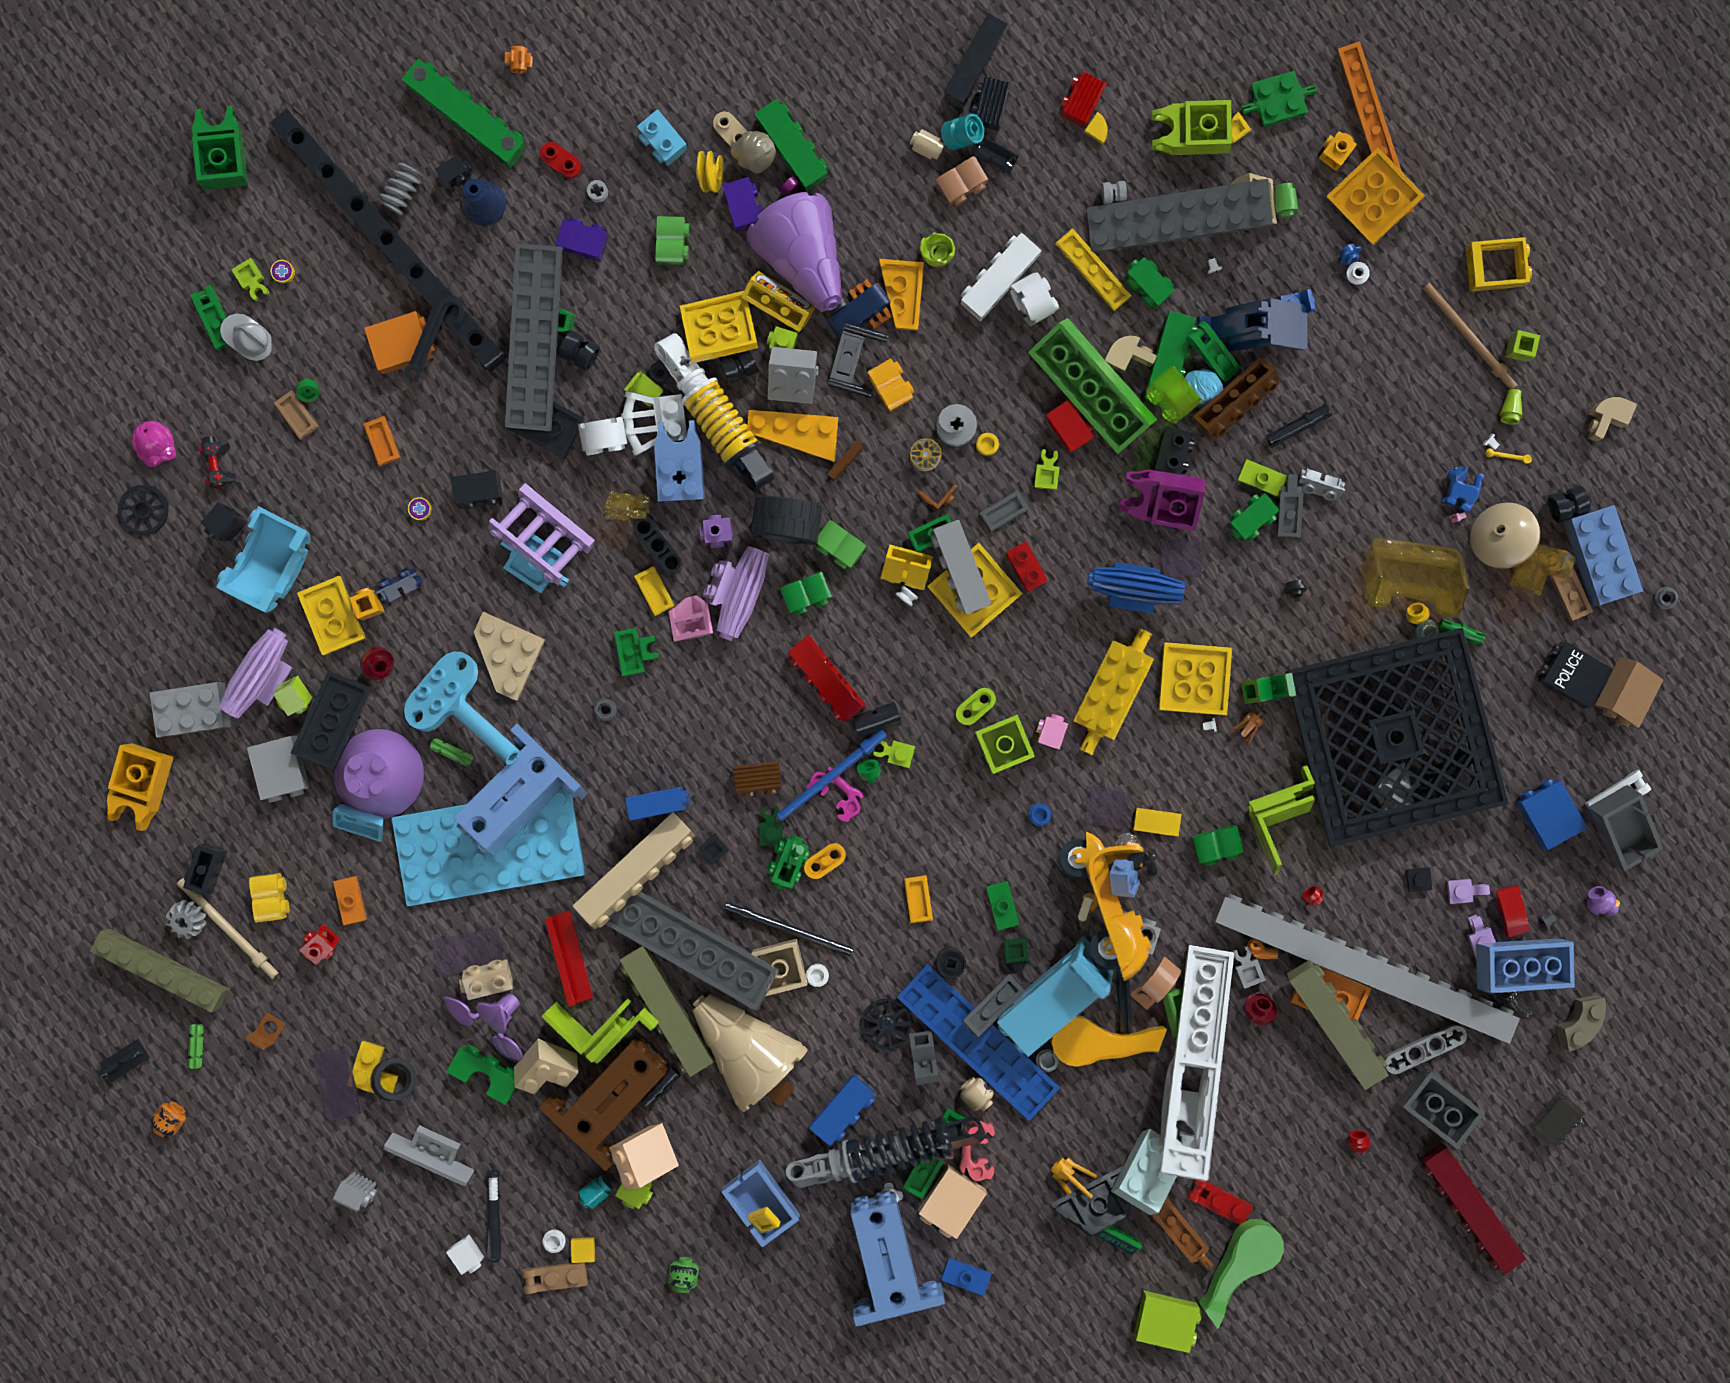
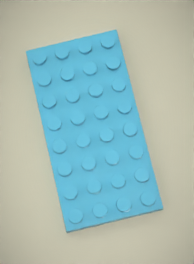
(445, 864)

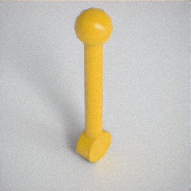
(1526, 458)

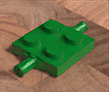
(1278, 99)

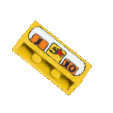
(778, 301)

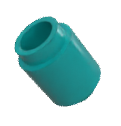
(595, 1192)

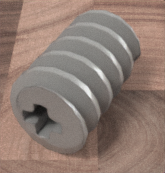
(400, 188)

